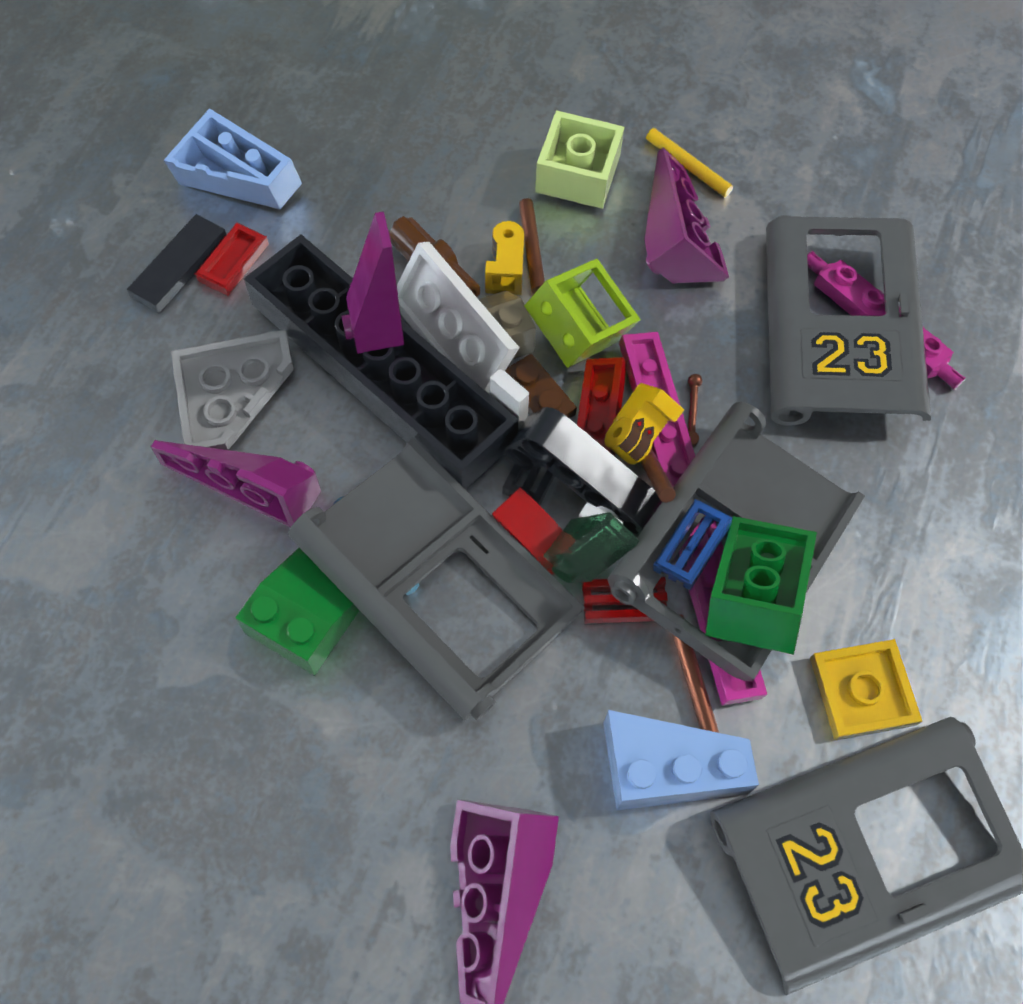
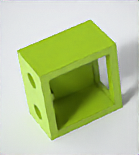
(570, 317)

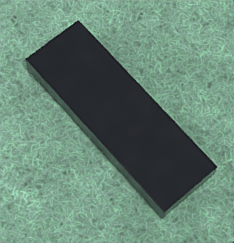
(176, 263)

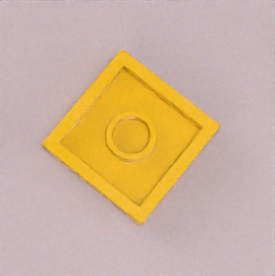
(865, 689)

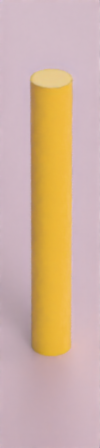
(690, 163)

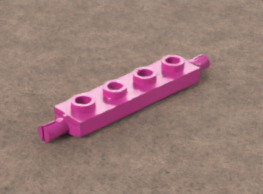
(862, 299)

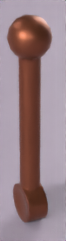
(694, 382)

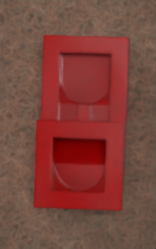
(529, 525)

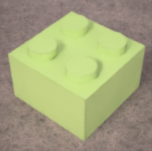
(579, 159)

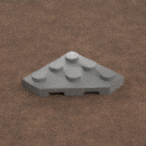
(228, 385)

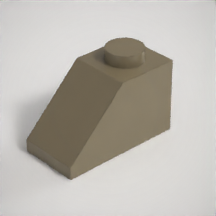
(514, 319)

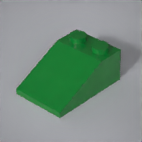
(761, 585)
(298, 613)

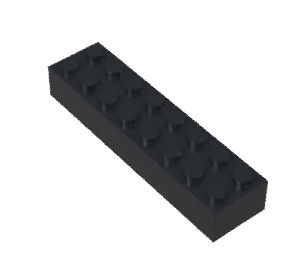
(403, 385)

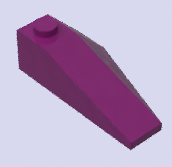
(677, 229)
(373, 294)
(254, 480)
(502, 874)

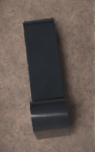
(584, 466)

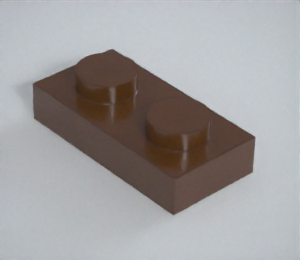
(541, 387)

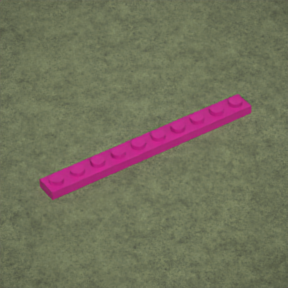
(675, 452)

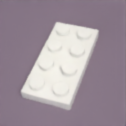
(452, 317)

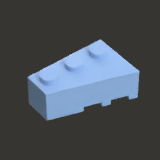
(232, 163)
(674, 763)

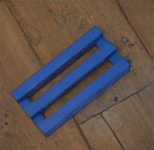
(676, 571)

